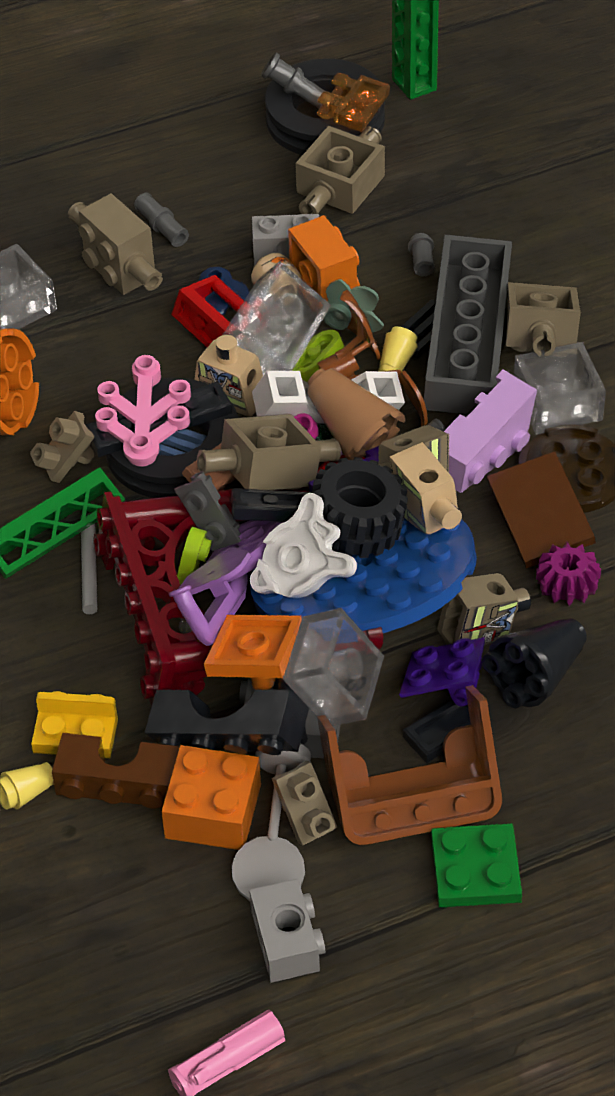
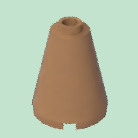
(352, 412)

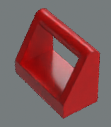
(200, 316)

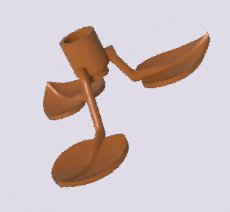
(346, 364)

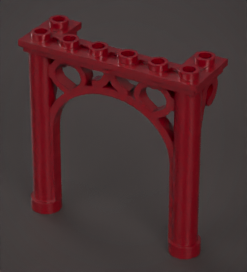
(127, 540)

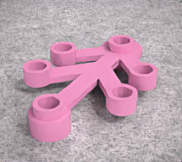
(143, 446)

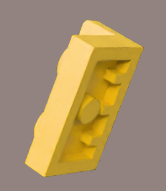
(74, 715)

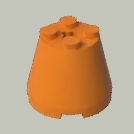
(17, 387)

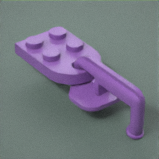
(223, 566)

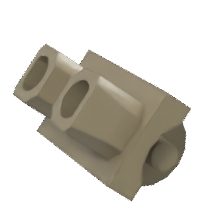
(68, 446)
(304, 803)

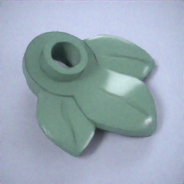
(339, 312)

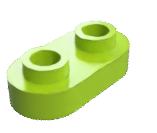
(319, 348)
(195, 550)

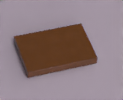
(540, 507)

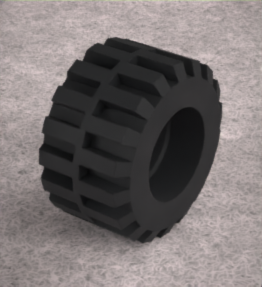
(363, 503)

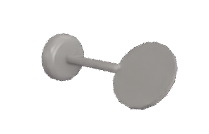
(270, 858)

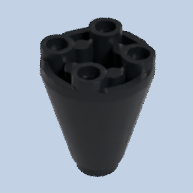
(534, 660)

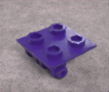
(445, 668)

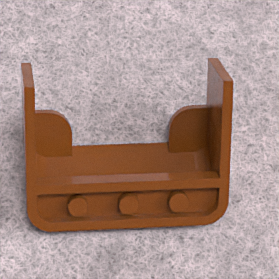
(422, 797)

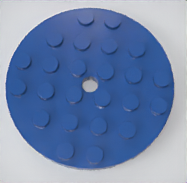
(390, 588)

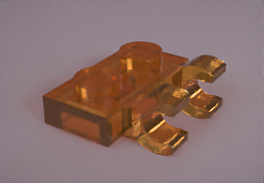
(353, 101)

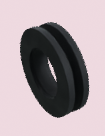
(298, 131)
(166, 471)

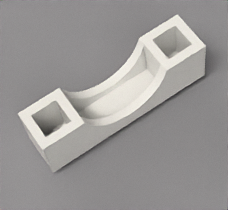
(287, 392)

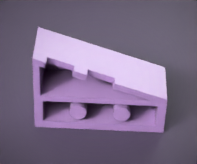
(490, 431)

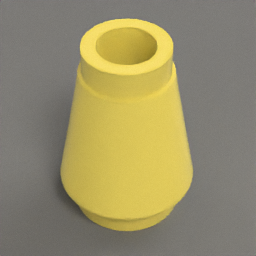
(397, 349)
(24, 784)

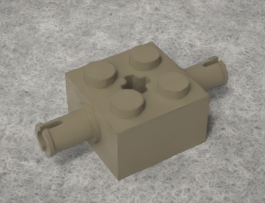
(340, 170)
(116, 244)
(540, 317)
(269, 453)

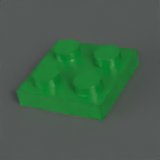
(476, 865)

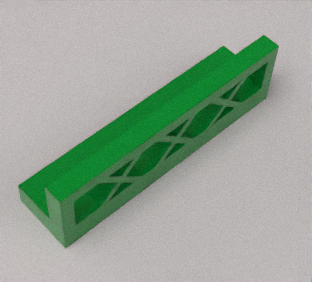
(415, 46)
(48, 515)

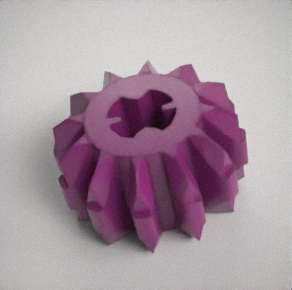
(568, 573)

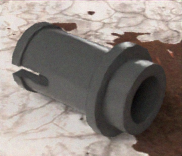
(421, 249)

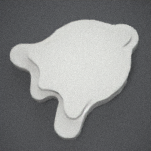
(301, 554)

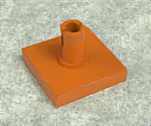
(253, 648)

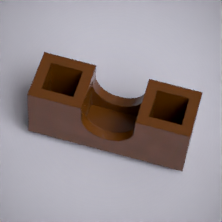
(82, 772)

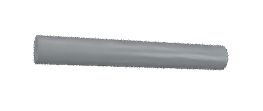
(89, 572)

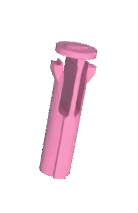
(227, 1054)

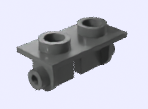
(202, 504)

